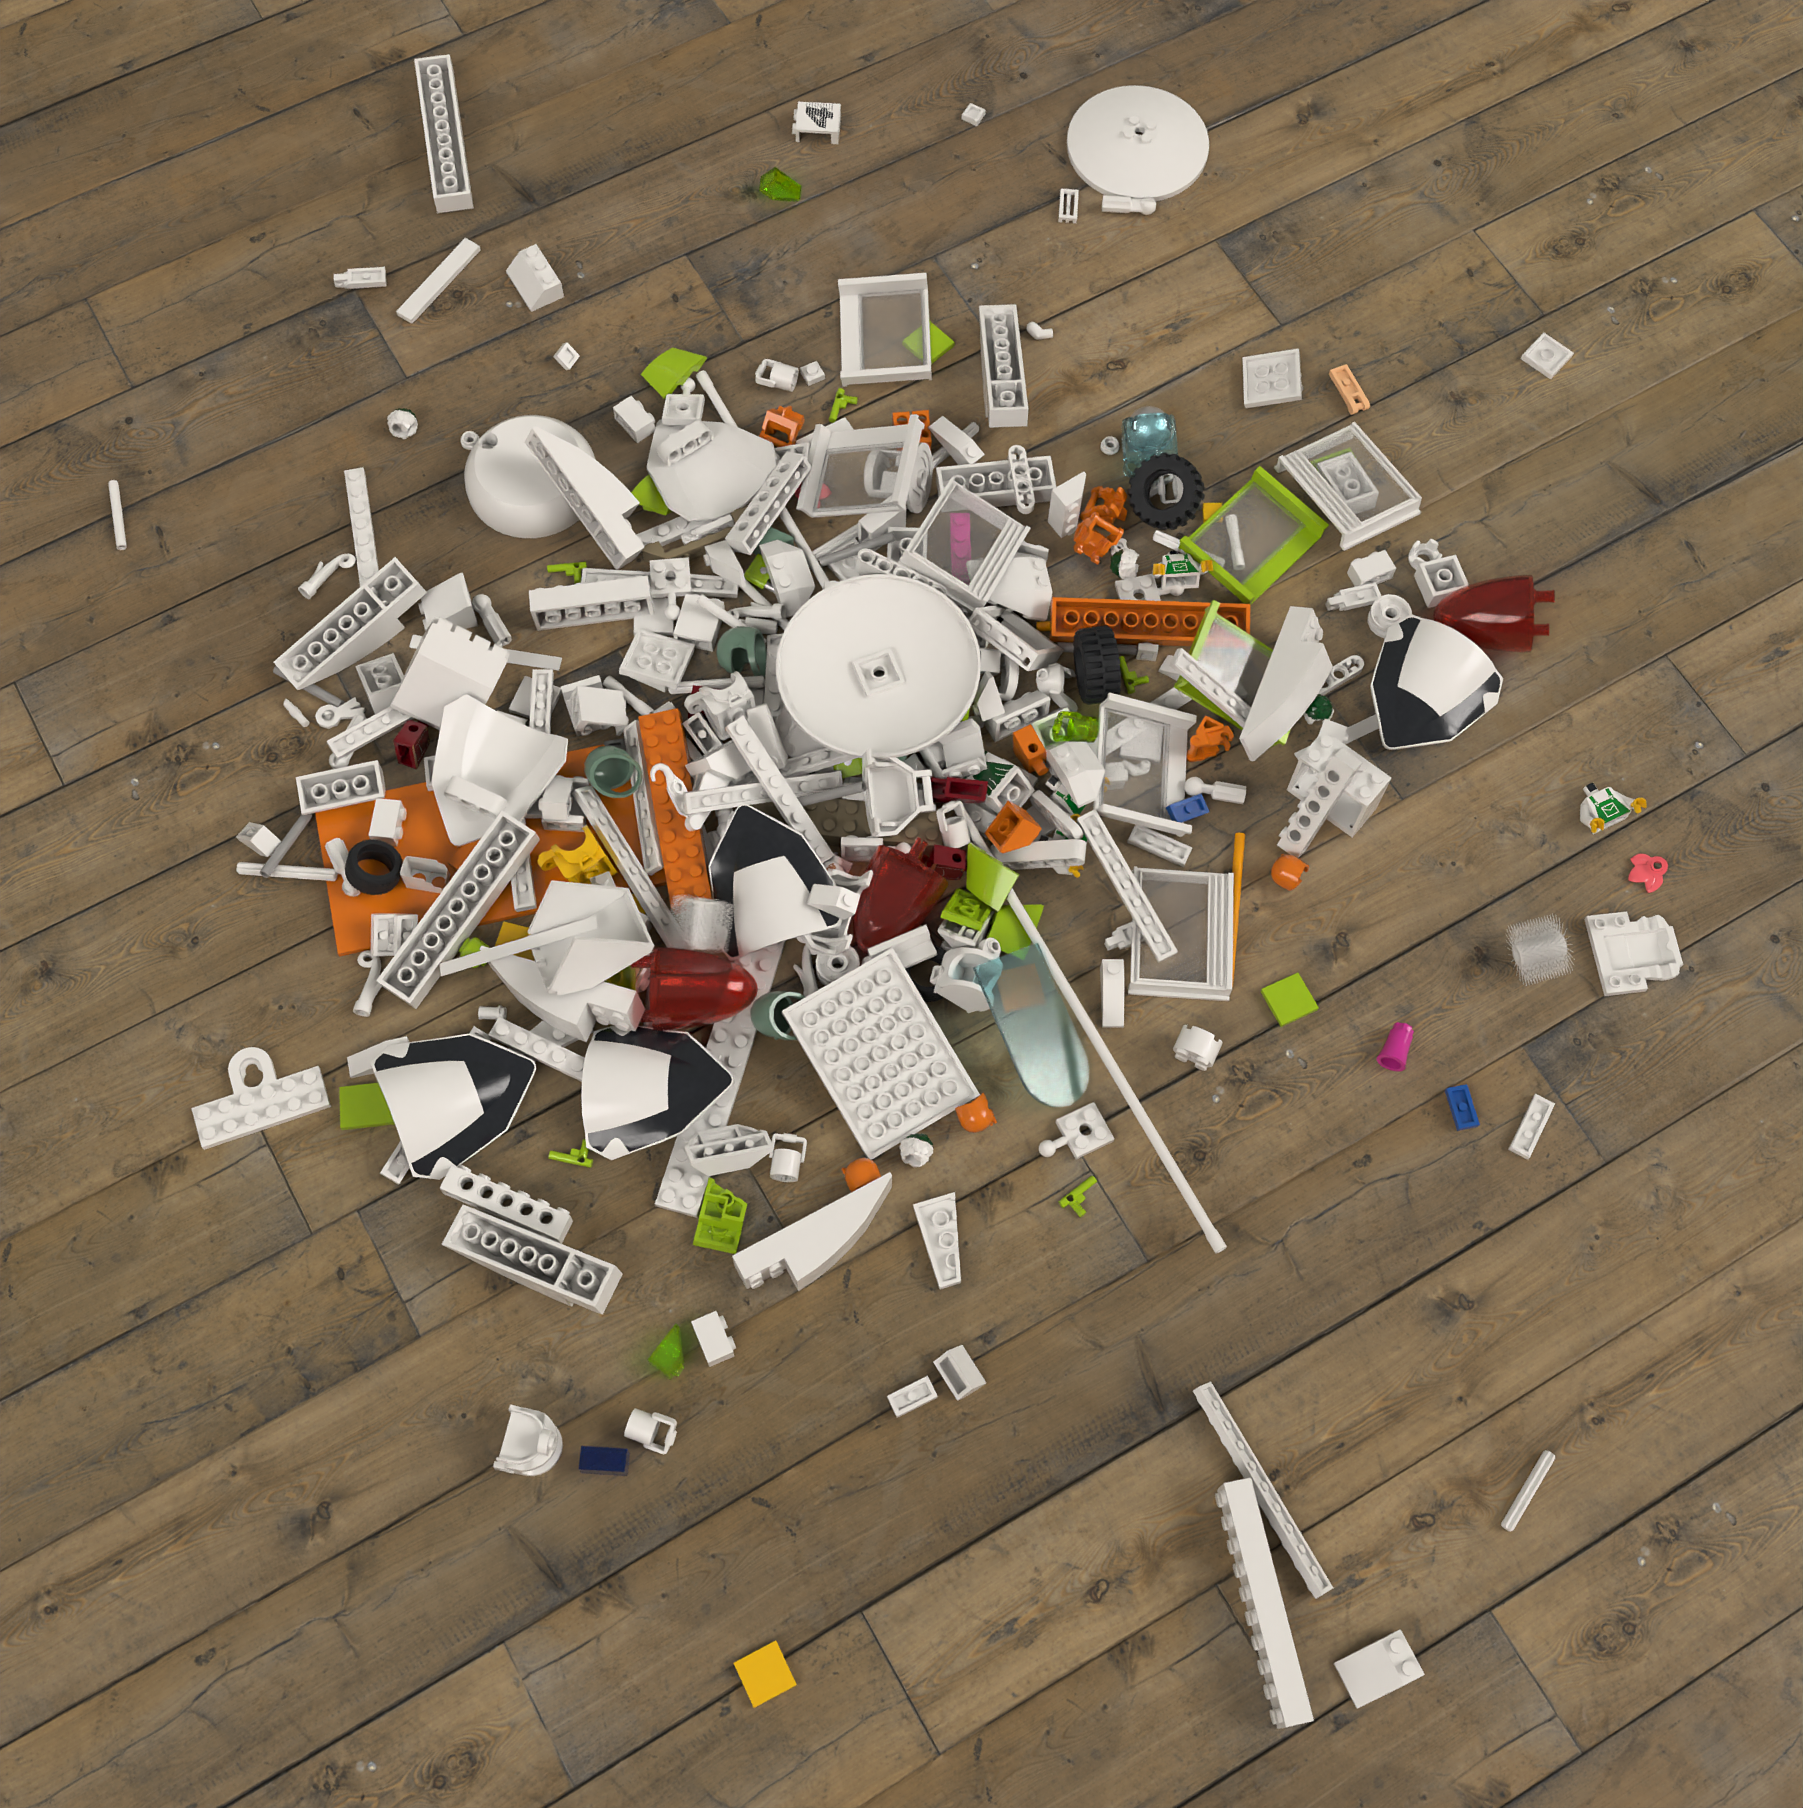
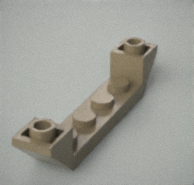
(693, 549)

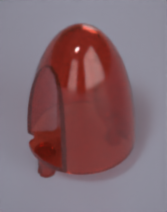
(1496, 613)
(898, 895)
(694, 988)

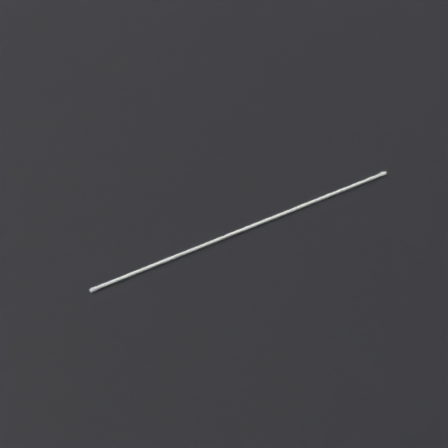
(1210, 1232)

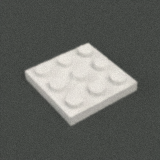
(1272, 378)
(657, 659)

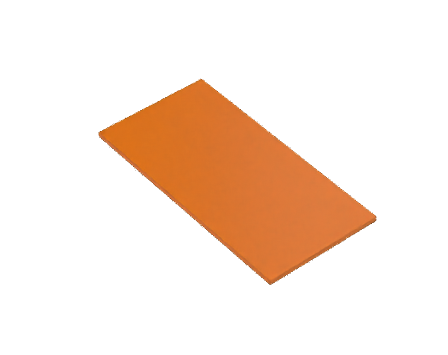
(427, 838)

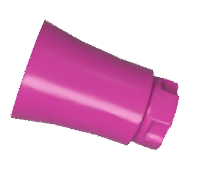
(1396, 1048)

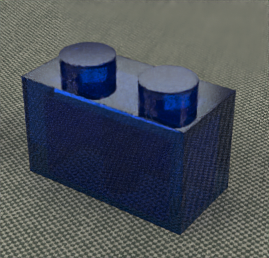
(604, 1461)

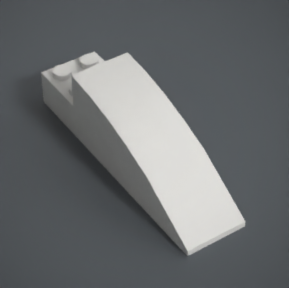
(1002, 367)
(592, 493)
(353, 628)
(1289, 682)
(570, 1012)
(815, 1241)
(533, 1260)

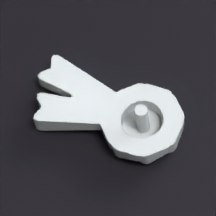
(330, 716)

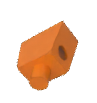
(1030, 750)

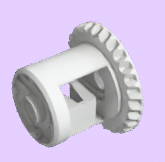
(921, 479)
(996, 661)

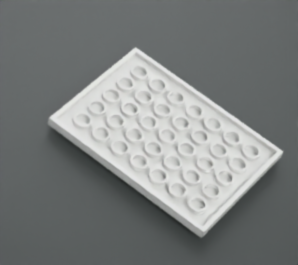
(880, 1053)

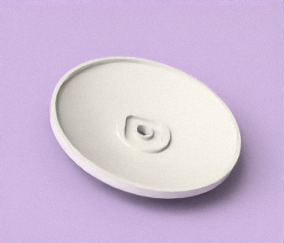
(1119, 161)

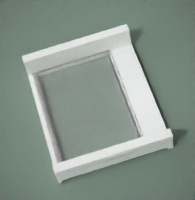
(884, 329)
(860, 470)
(1352, 484)
(964, 546)
(1142, 761)
(1199, 921)

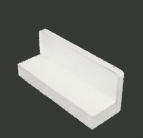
(909, 947)

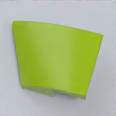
(672, 369)
(649, 497)
(988, 877)
(1009, 930)
(720, 1219)

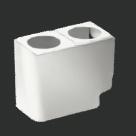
(415, 865)

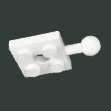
(675, 403)
(1145, 585)
(678, 587)
(863, 848)
(1077, 1142)

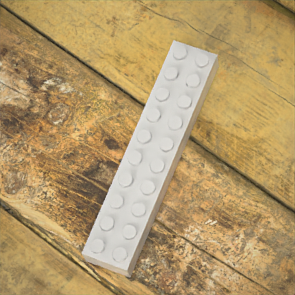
(443, 134)
(458, 909)
(1264, 1604)

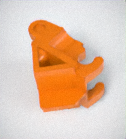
(783, 420)
(1112, 506)
(1093, 542)
(1207, 738)

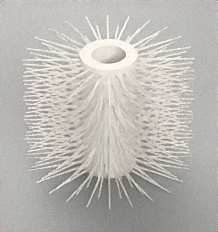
(701, 923)
(1539, 949)

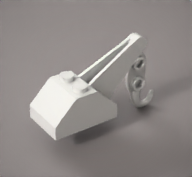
(710, 771)

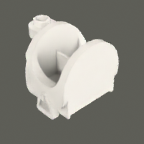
(722, 705)
(956, 976)
(530, 1443)

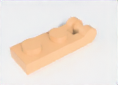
(1349, 389)

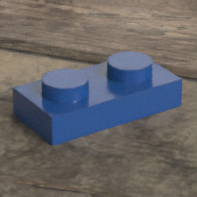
(1187, 809)
(1462, 1107)

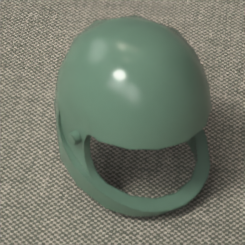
(742, 646)
(609, 769)
(768, 1016)

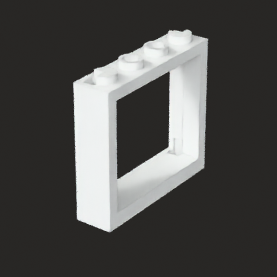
(1014, 637)

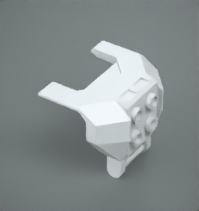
(893, 794)
(836, 939)

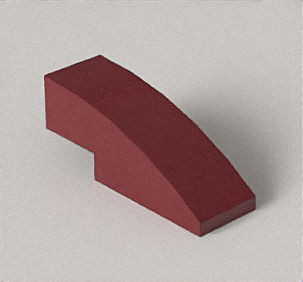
(958, 790)

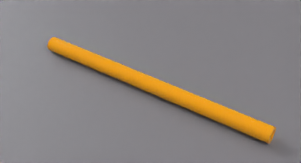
(1237, 868)

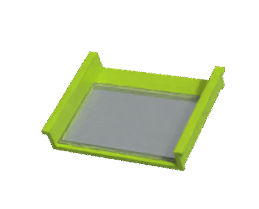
(1263, 527)
(1231, 657)

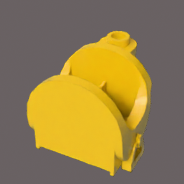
(580, 863)

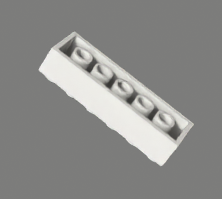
(994, 482)
(591, 602)

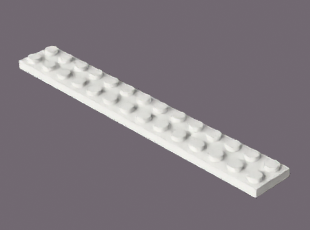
(731, 1045)

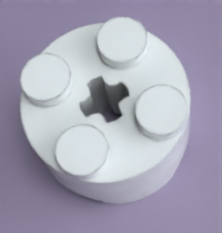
(1197, 1046)

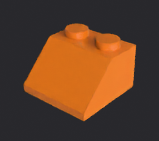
(1012, 828)

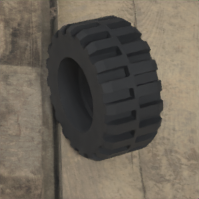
(1148, 474)
(1096, 664)

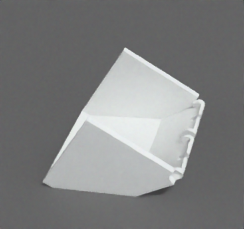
(445, 670)
(591, 956)

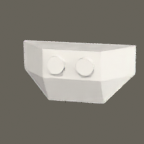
(788, 574)
(1077, 769)
(963, 936)
(727, 1149)

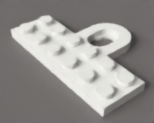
(260, 1106)

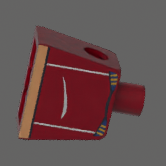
(411, 743)
(947, 861)

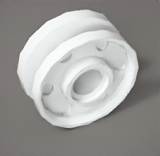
(1387, 605)
(824, 965)

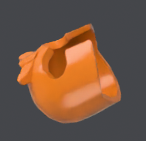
(1287, 871)
(976, 1115)
(860, 1173)

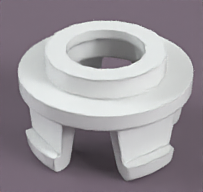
(1428, 549)

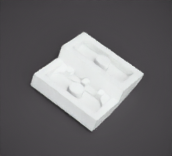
(390, 932)

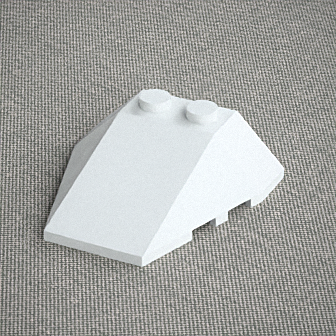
(1025, 587)

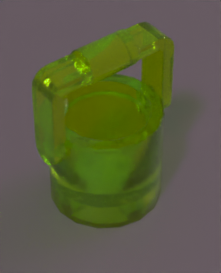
(1078, 728)

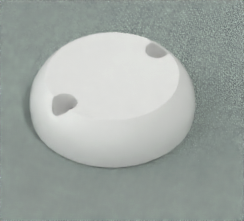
(511, 486)

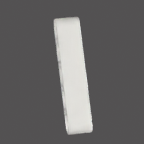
(872, 563)
(1044, 854)

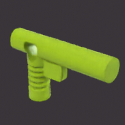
(841, 403)
(570, 569)
(1131, 677)
(574, 1156)
(1077, 1196)

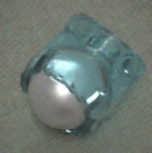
(1146, 434)

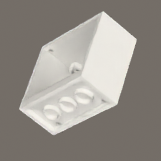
(1359, 797)

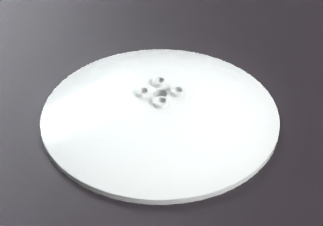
(871, 626)

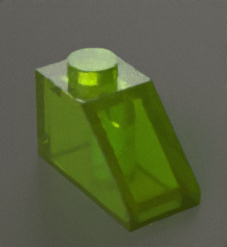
(779, 186)
(669, 1354)

